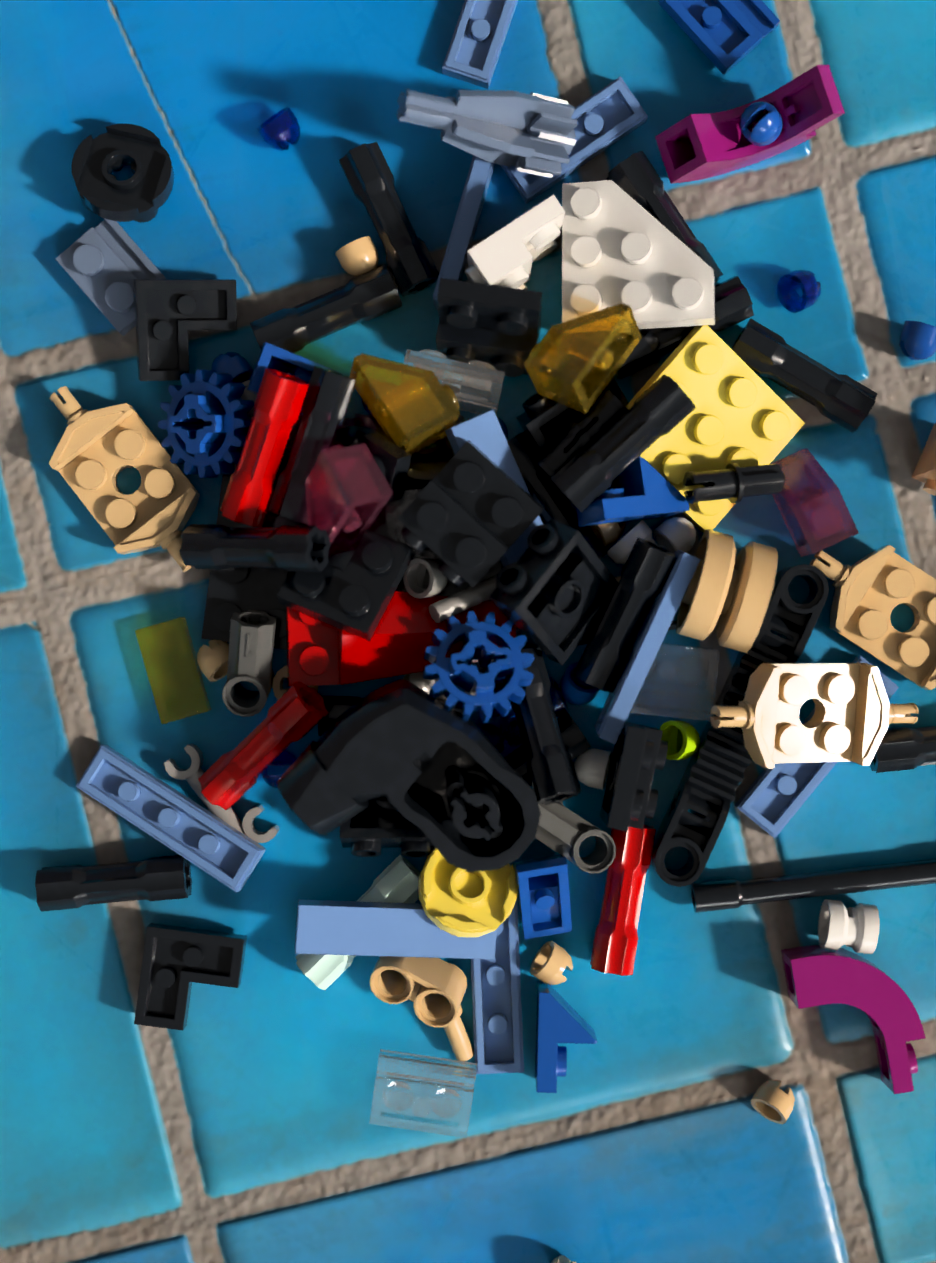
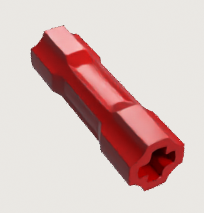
(274, 415)
(285, 723)
(622, 899)

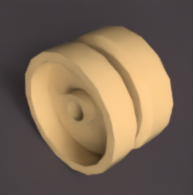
(728, 591)

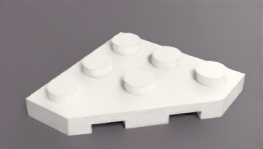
(626, 256)

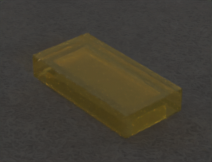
(173, 670)

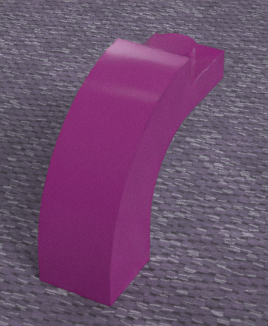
(714, 144)
(842, 977)

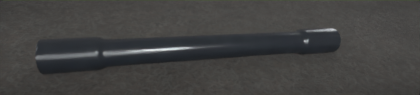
(735, 893)

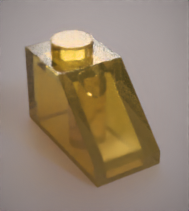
(583, 356)
(405, 401)

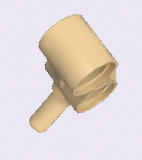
(435, 990)

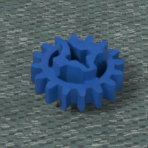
(201, 399)
(459, 672)

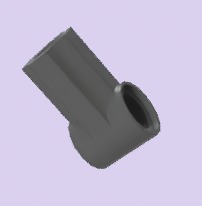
(250, 661)
(565, 831)

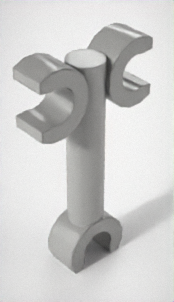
(229, 816)

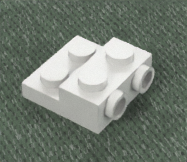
(508, 254)

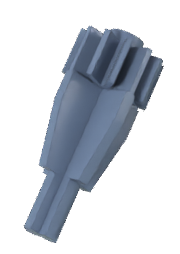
(499, 126)

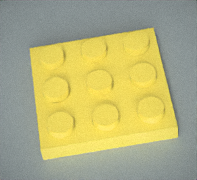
(732, 423)

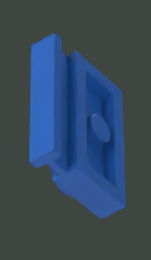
(723, 27)

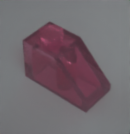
(345, 495)
(812, 505)

